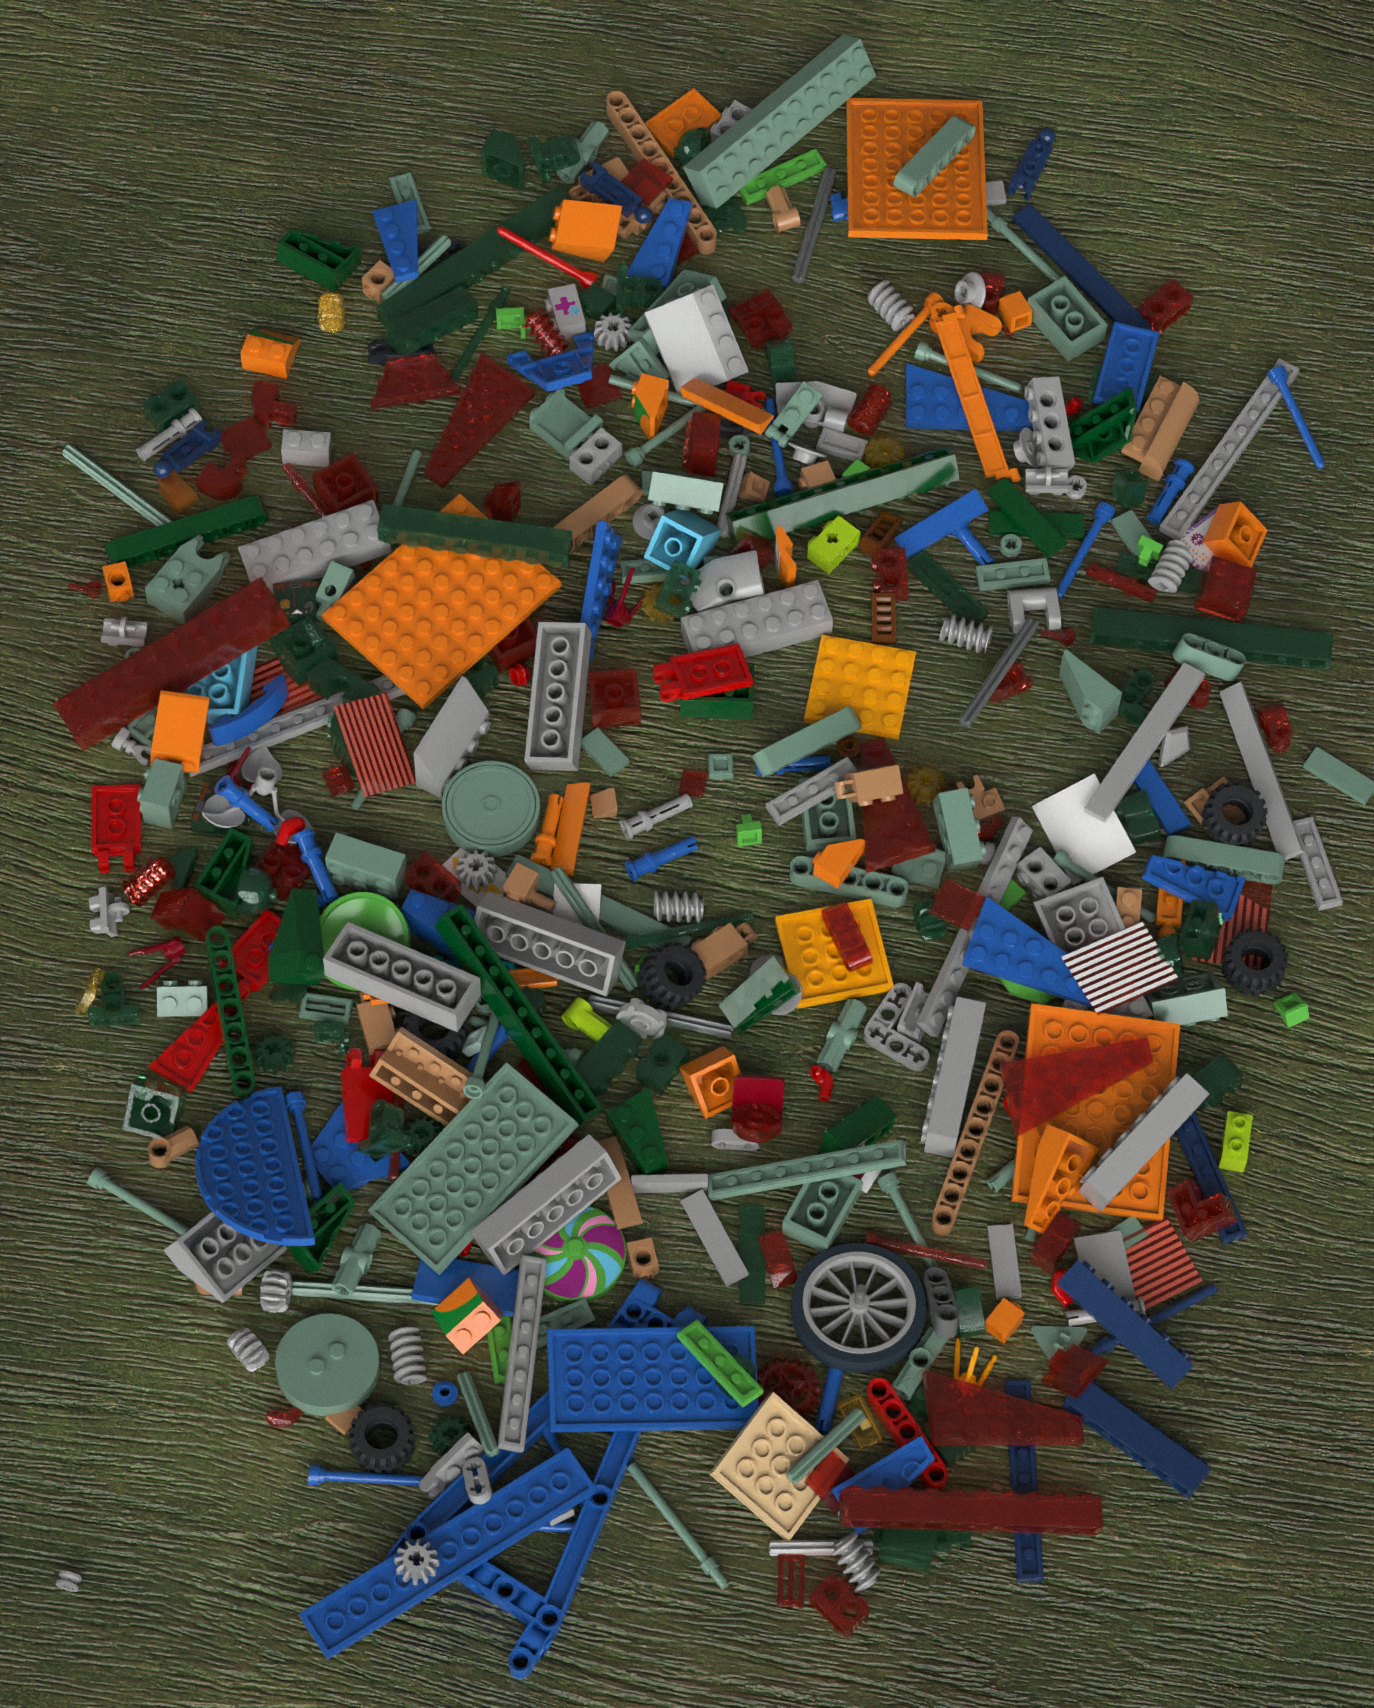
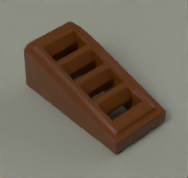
(869, 544)
(883, 604)

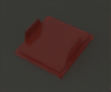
(1073, 1370)

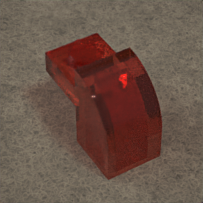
(267, 407)
(223, 483)

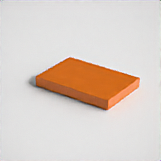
(683, 114)

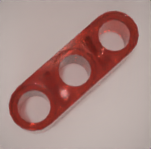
(847, 937)

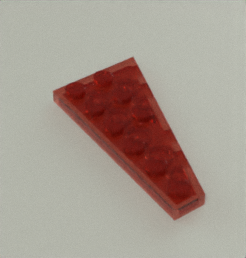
(481, 412)
(894, 827)
(1057, 1082)
(983, 1417)

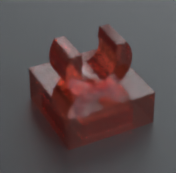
(338, 780)

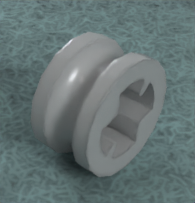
(1078, 480)
(68, 1581)

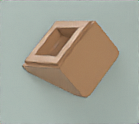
(753, 487)
(604, 804)
(343, 1420)

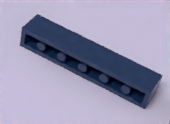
(1124, 1324)
(1139, 1439)

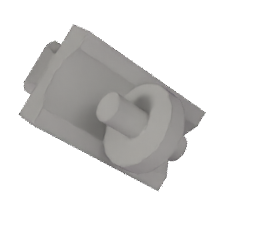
(1046, 481)
(124, 632)
(110, 910)

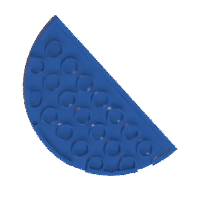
(253, 1173)

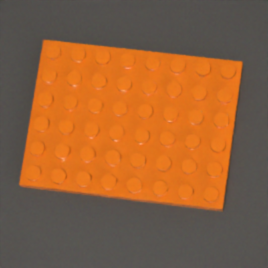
(882, 140)
(437, 612)
(1109, 1113)

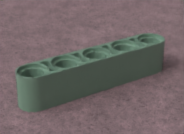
(934, 156)
(806, 741)
(1226, 858)
(857, 890)

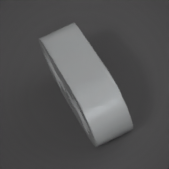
(728, 1140)
(472, 1481)

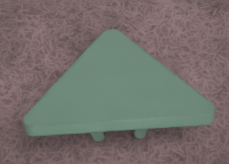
(1057, 1337)

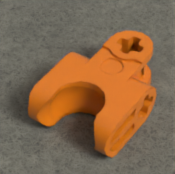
(975, 322)

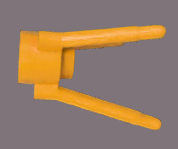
(968, 1377)

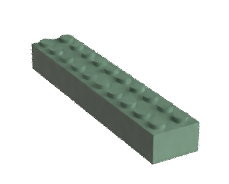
(779, 121)

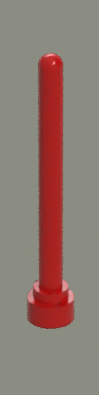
(586, 278)

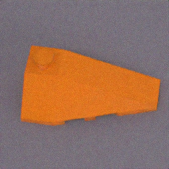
(1057, 1167)

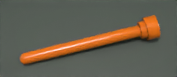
(930, 301)

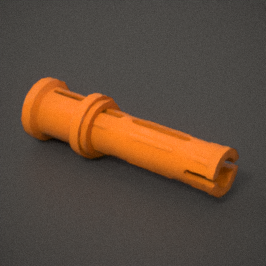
(546, 839)

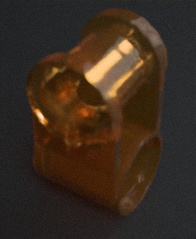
(177, 492)

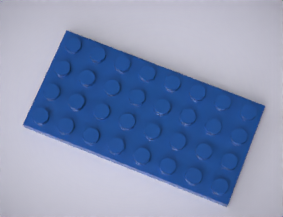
(640, 1381)

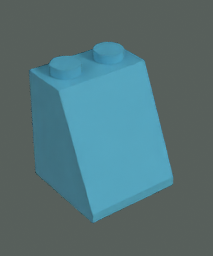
(682, 538)

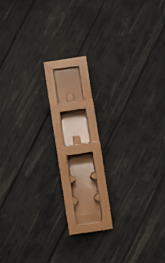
(621, 1195)

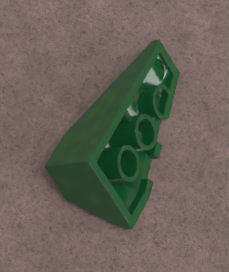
(298, 942)

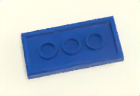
(1126, 362)
(435, 1288)

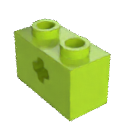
(833, 544)
(1235, 1141)

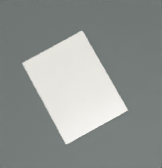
(1085, 838)

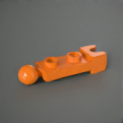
(1168, 911)

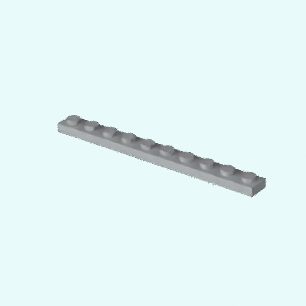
(1225, 455)
(284, 728)
(992, 886)

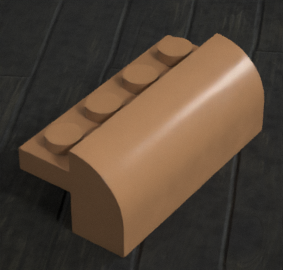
(1161, 426)
(423, 1076)

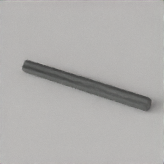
(814, 225)
(998, 672)
(673, 1018)

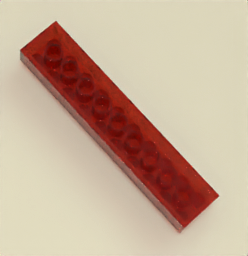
(171, 663)

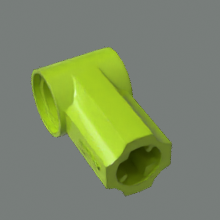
(582, 1017)

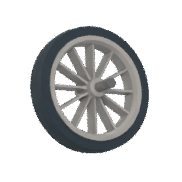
(858, 1308)

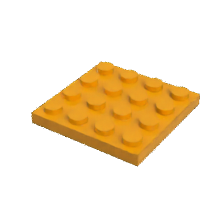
(861, 676)
(817, 964)

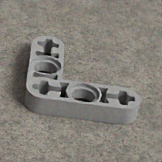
(886, 1027)

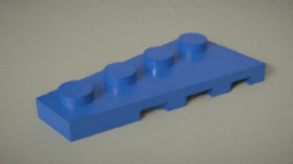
(399, 237)
(662, 246)
(1194, 883)
(893, 1471)

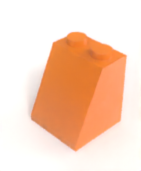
(585, 229)
(180, 729)

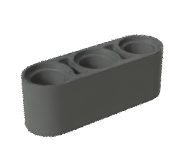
(941, 1303)

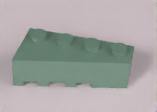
(683, 285)

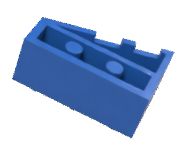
(423, 913)

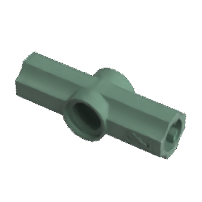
(588, 149)
(841, 1035)
(356, 1260)
(911, 1374)

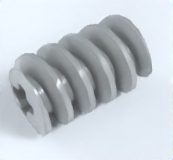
(890, 306)
(1171, 567)
(966, 633)
(678, 906)
(405, 1357)
(856, 1561)

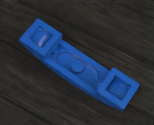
(253, 717)

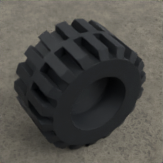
(1242, 798)
(1256, 944)
(683, 964)
(449, 1045)
(376, 1419)

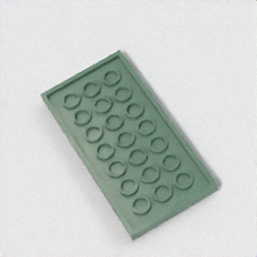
(472, 1168)

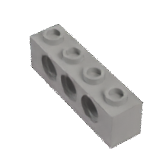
(1049, 390)

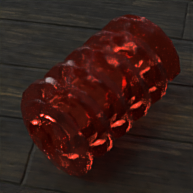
(545, 333)
(870, 410)
(148, 880)

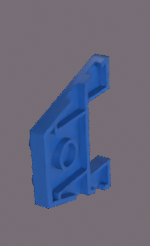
(560, 369)
(342, 1162)

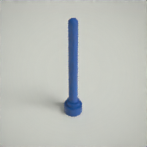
(1279, 377)
(782, 484)
(1103, 513)
(296, 1105)
(319, 1475)

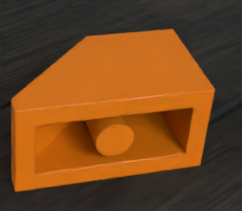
(837, 861)

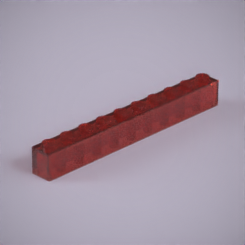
(970, 1511)

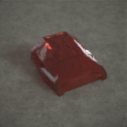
(761, 319)
(284, 867)

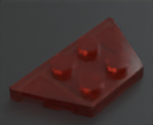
(413, 381)

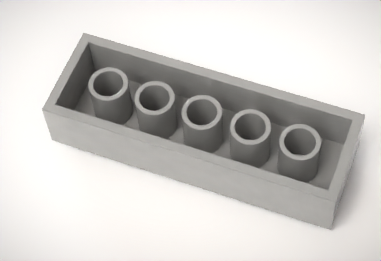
(308, 549)
(761, 621)
(558, 696)
(550, 943)
(402, 976)
(952, 1077)
(1147, 1137)
(546, 1204)

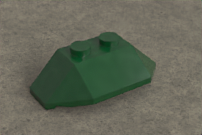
(1104, 428)

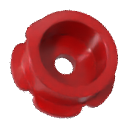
(519, 675)

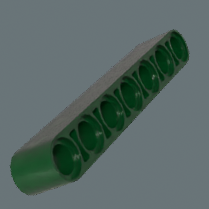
(168, 537)
(233, 1000)

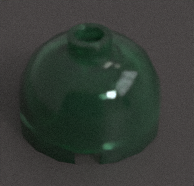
(691, 144)
(255, 891)
(1169, 952)

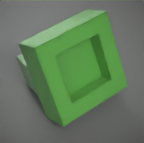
(1148, 549)
(748, 832)

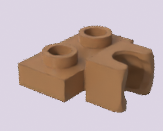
(986, 803)

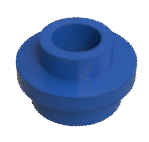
(445, 1401)

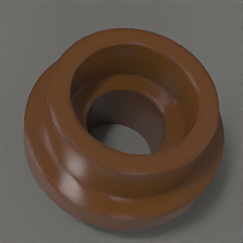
(850, 753)

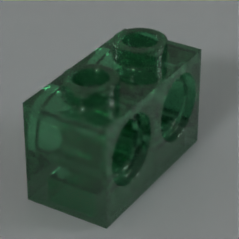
(171, 407)
(674, 588)

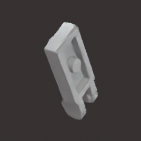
(450, 1466)

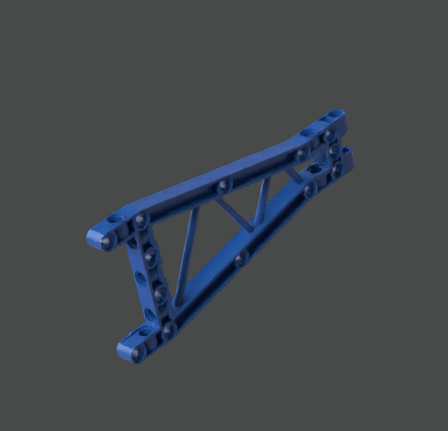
(489, 1580)

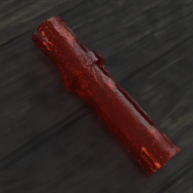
(1121, 582)

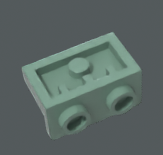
(923, 869)

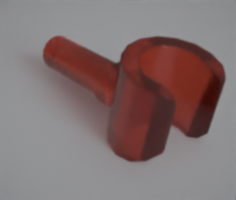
(88, 589)
(1065, 638)

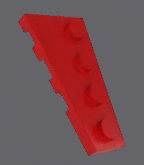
(193, 1051)

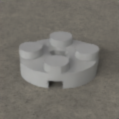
(643, 1018)

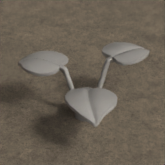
(265, 772)

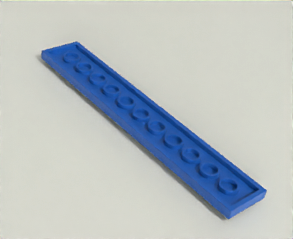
(461, 1547)

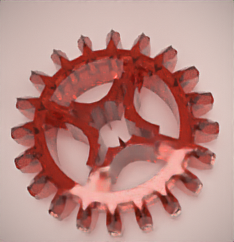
(795, 1387)

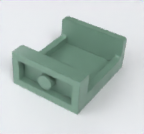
(563, 423)

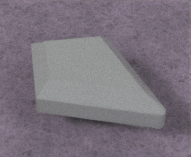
(1174, 744)

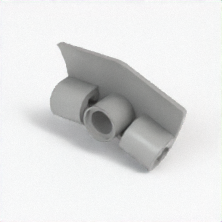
(832, 409)
(734, 571)

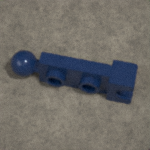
(1033, 163)
(615, 193)
(187, 450)

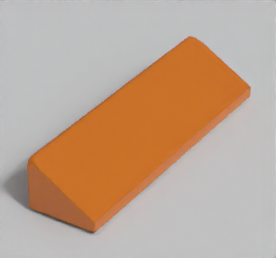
(726, 405)
(571, 827)

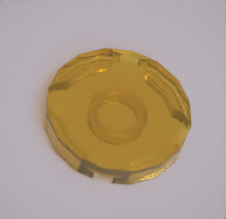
(88, 991)

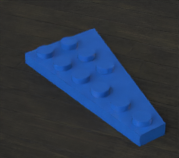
(935, 404)
(601, 571)
(1019, 954)

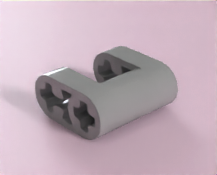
(1033, 599)

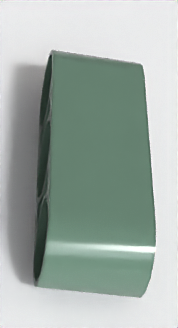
(1209, 656)

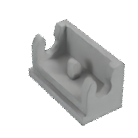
(907, 1024)

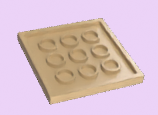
(758, 1464)

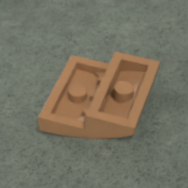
(1196, 802)

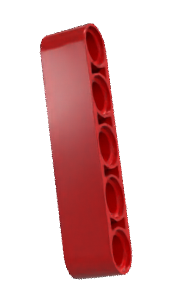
(902, 1423)

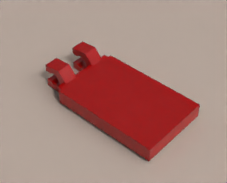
(703, 673)
(116, 825)
(252, 953)
(360, 1094)

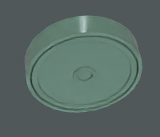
(491, 808)
(327, 1364)

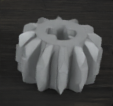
(612, 331)
(476, 878)
(275, 1291)
(248, 1349)
(426, 1564)

